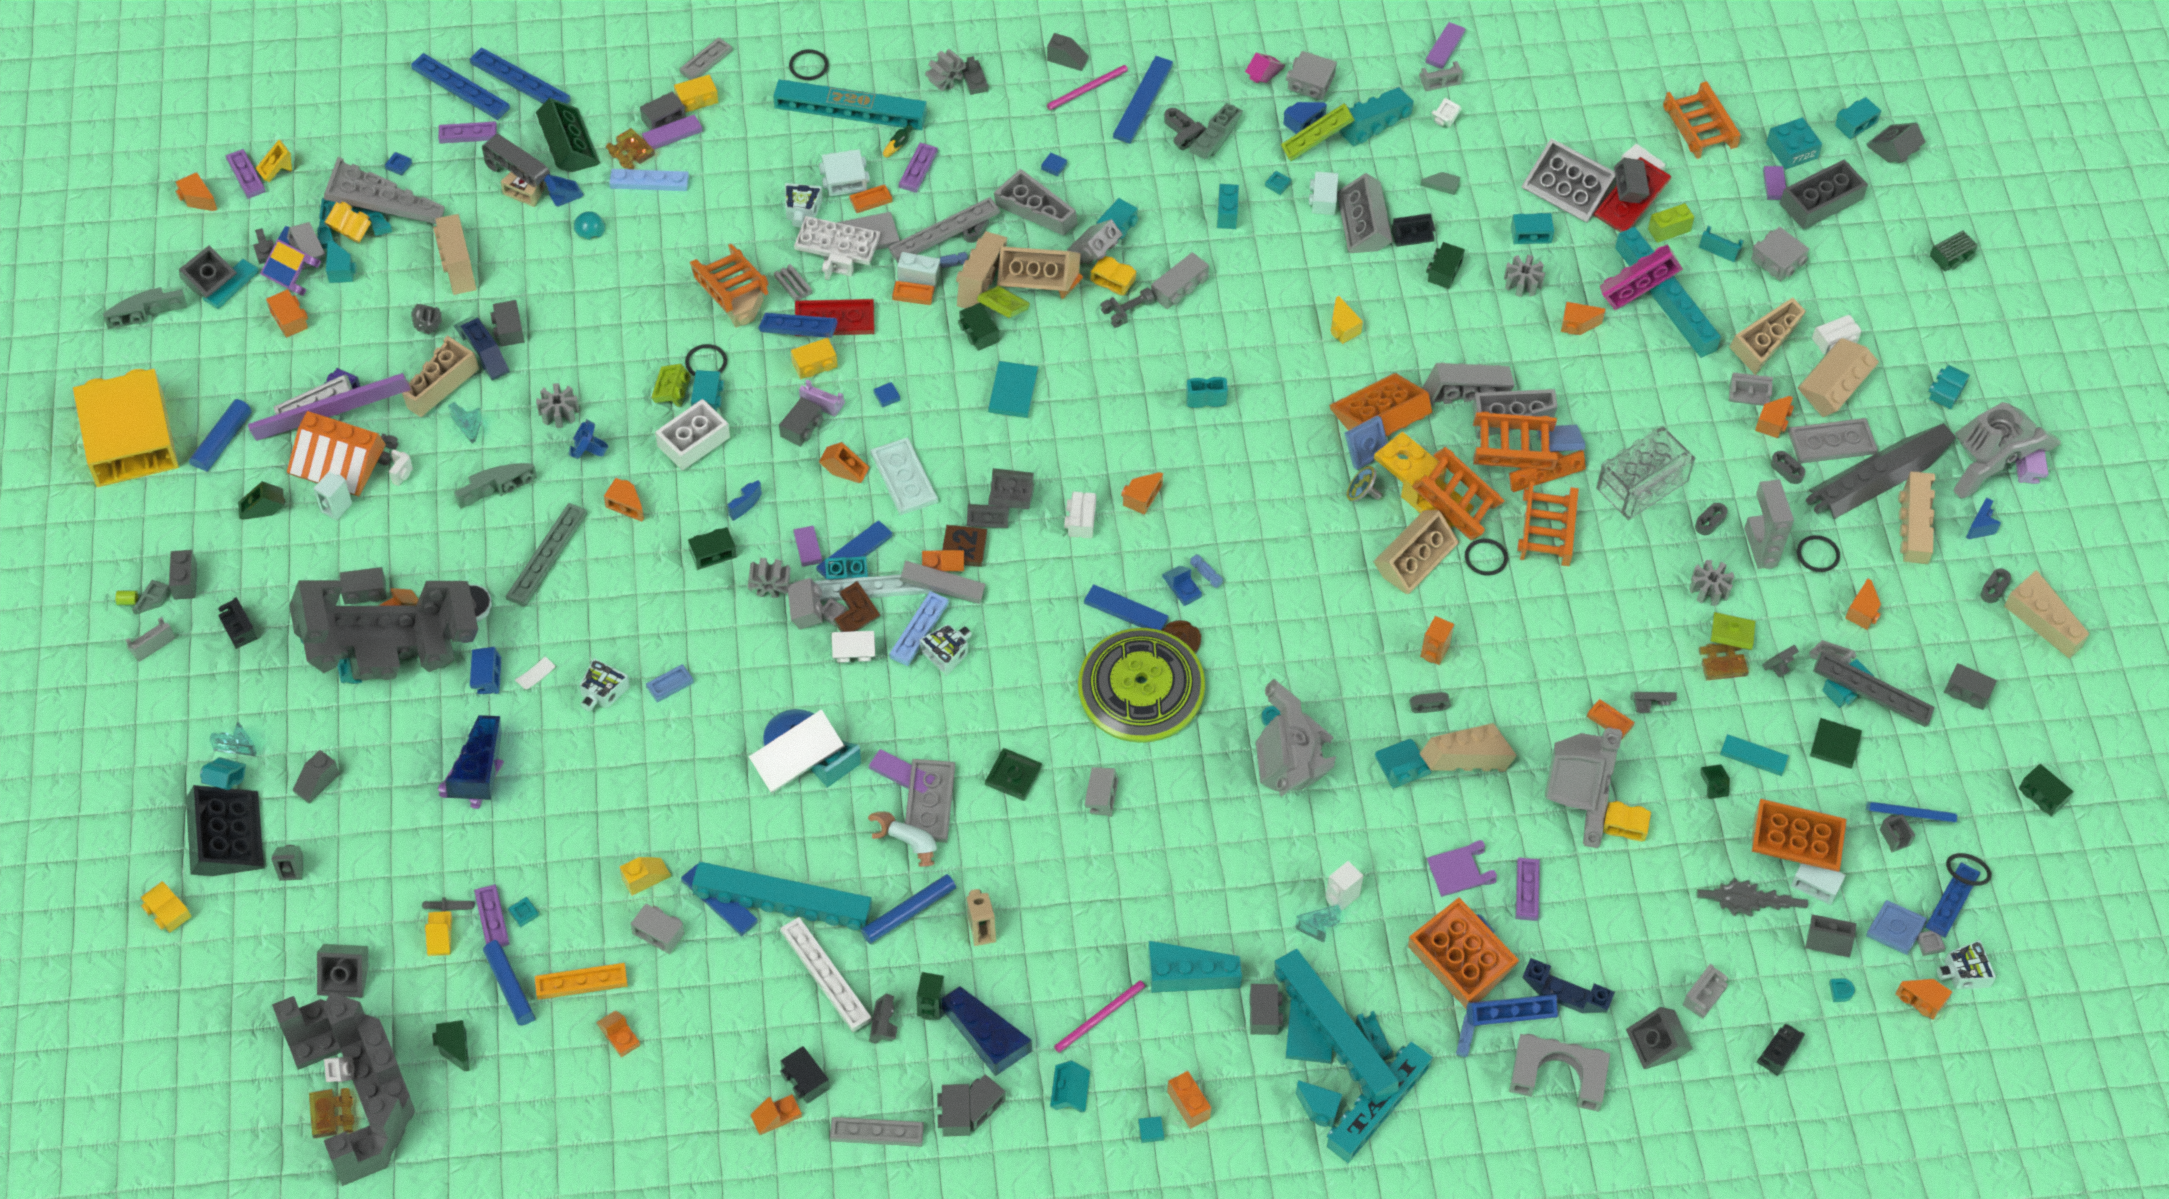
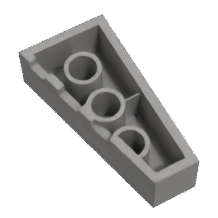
(1036, 203)
(1462, 381)
(1524, 403)

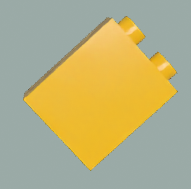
(125, 427)

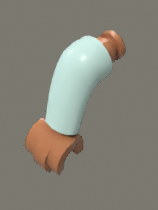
(917, 838)

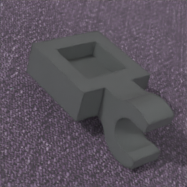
(262, 248)

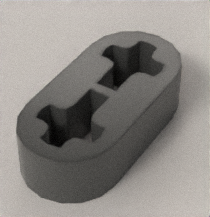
(1179, 122)
(1189, 135)
(979, 230)
(1788, 467)
(1707, 516)
(1998, 587)
(1429, 702)

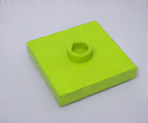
(1003, 301)
(1733, 631)

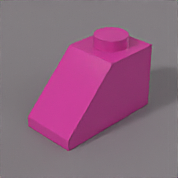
(1263, 67)

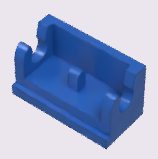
(485, 670)

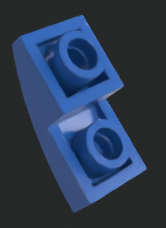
(750, 495)

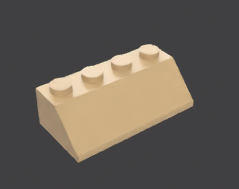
(1037, 268)
(1837, 376)
(1416, 551)

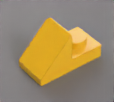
(275, 159)
(438, 933)

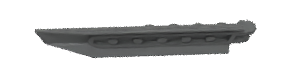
(1880, 471)

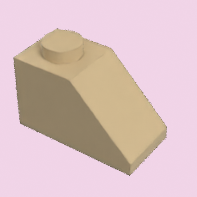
(745, 307)

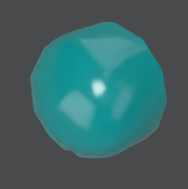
(589, 225)

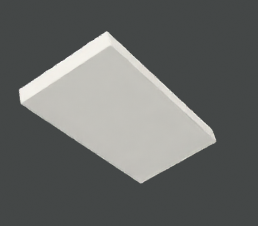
(829, 237)
(796, 751)

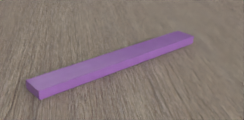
(330, 406)

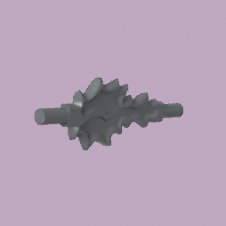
(1744, 898)

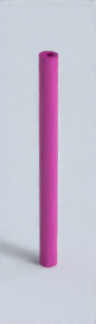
(1087, 87)
(1099, 1016)

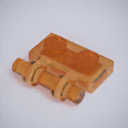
(633, 145)
(1725, 666)
(323, 1112)

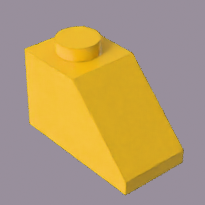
(1345, 322)
(643, 873)

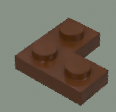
(860, 611)

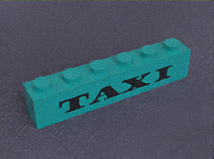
(1366, 1117)

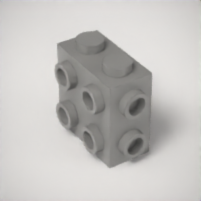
(1311, 75)
(1096, 241)
(1780, 254)

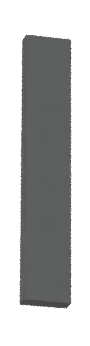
(1873, 689)

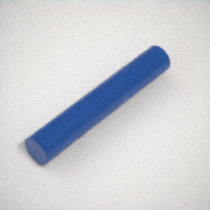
(908, 908)

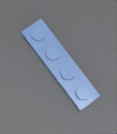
(649, 180)
(919, 627)

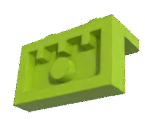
(671, 384)

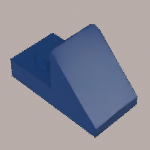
(562, 190)
(1983, 523)
(1182, 585)

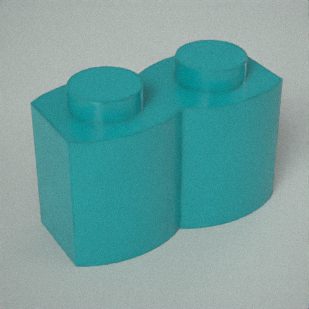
(1949, 386)
(1206, 392)
(223, 773)

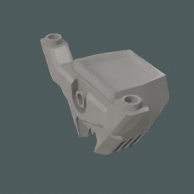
(1998, 439)
(1291, 745)
(1582, 777)

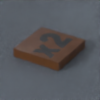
(969, 539)

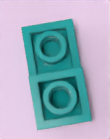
(846, 567)

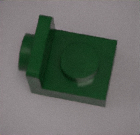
(1716, 781)

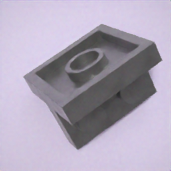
(1011, 488)

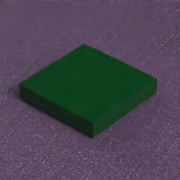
(1835, 743)
(1013, 774)

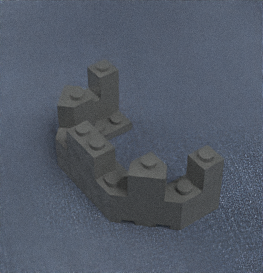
(381, 634)
(343, 1027)

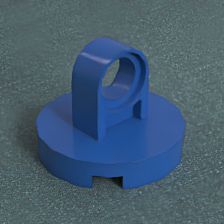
(586, 441)

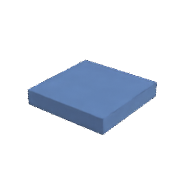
(1565, 438)
(1365, 441)
(1896, 927)

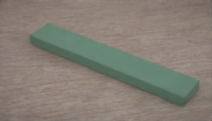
(546, 555)

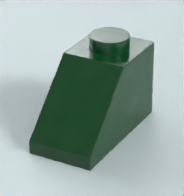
(261, 501)
(452, 1042)

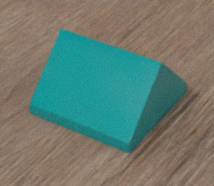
(838, 764)

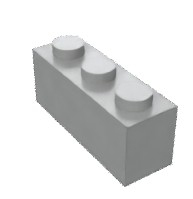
(1180, 280)

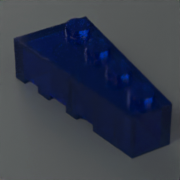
(476, 767)
(987, 1032)

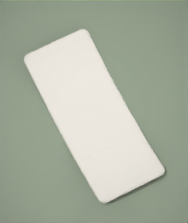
(536, 673)

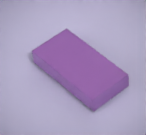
(1774, 182)
(807, 546)

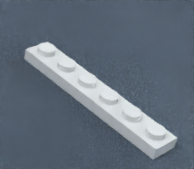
(826, 974)

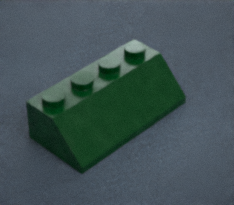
(566, 136)

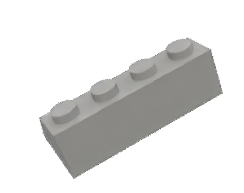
(1364, 215)

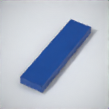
(798, 325)
(861, 545)
(1125, 608)
(1911, 811)
(1952, 901)
(732, 913)

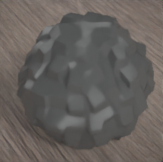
(426, 318)

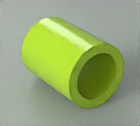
(126, 597)

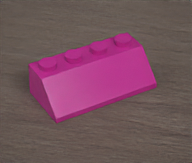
(1640, 277)

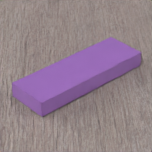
(1445, 45)
(467, 132)
(672, 132)
(918, 167)
(245, 173)
(898, 771)
(1527, 889)
(491, 915)

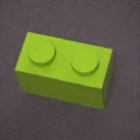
(1671, 222)

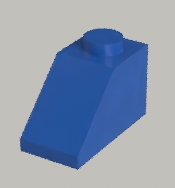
(1303, 115)

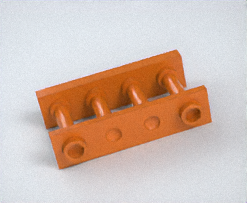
(1712, 108)
(717, 289)
(1514, 458)
(1442, 501)
(1567, 517)

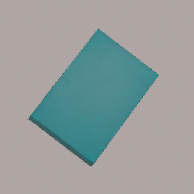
(1013, 389)
(1303, 1040)

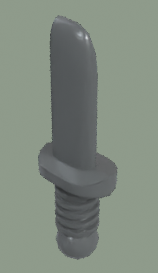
(448, 905)

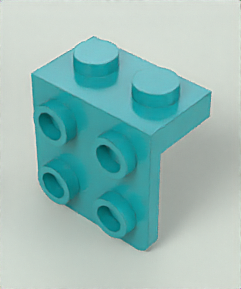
(1402, 763)

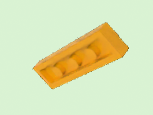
(581, 981)

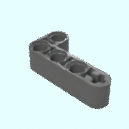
(501, 152)

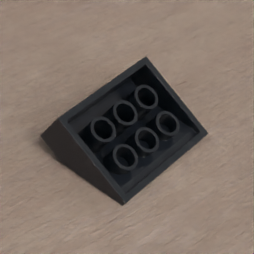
(223, 831)

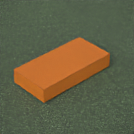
(870, 198)
(913, 292)
(1609, 717)

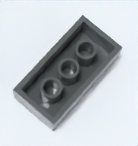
(1823, 194)

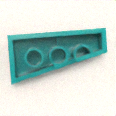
(1377, 115)
(1191, 969)

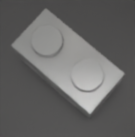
(805, 603)
(657, 928)

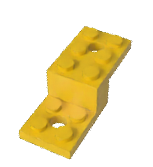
(1411, 469)

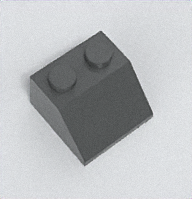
(1897, 142)
(206, 272)
(342, 970)
(1659, 1038)

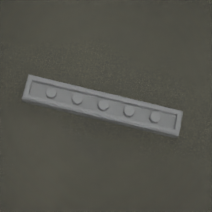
(945, 229)

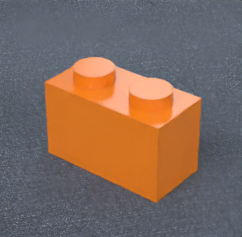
(287, 313)
(1437, 640)
(1189, 1099)

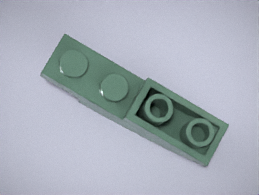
(1217, 132)
(137, 307)
(500, 478)

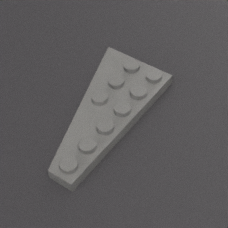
(378, 194)

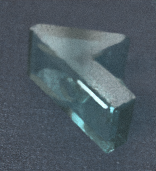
(467, 422)
(237, 743)
(1314, 922)

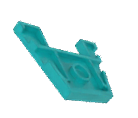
(378, 223)

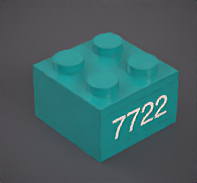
(1794, 143)

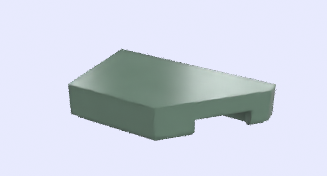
(1442, 181)
(152, 597)

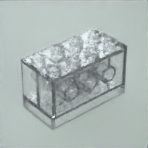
(1645, 472)

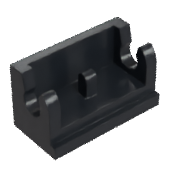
(1413, 229)
(236, 623)
(1781, 1049)

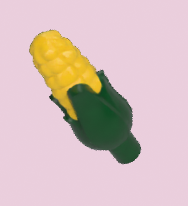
(899, 139)

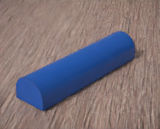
(220, 435)
(508, 983)
(1512, 1010)

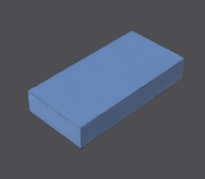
(669, 683)

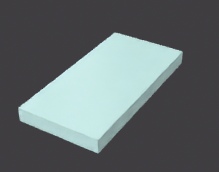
(904, 476)

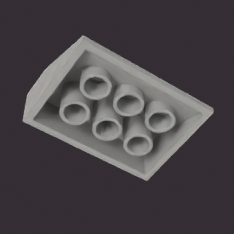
(1570, 180)

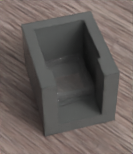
(1897, 832)

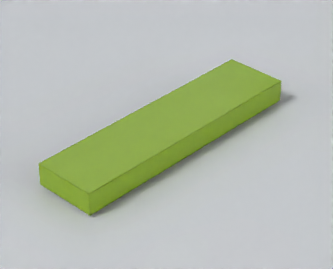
(1317, 132)

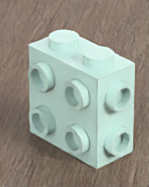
(844, 172)

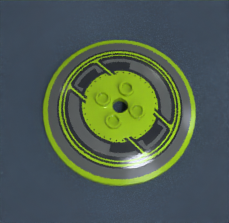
(1134, 709)

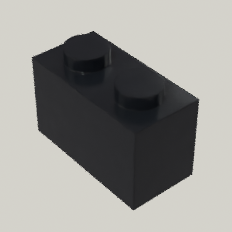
(804, 1074)

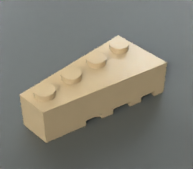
(454, 253)
(979, 269)
(1765, 336)
(440, 376)
(1917, 518)
(2047, 614)
(1469, 749)

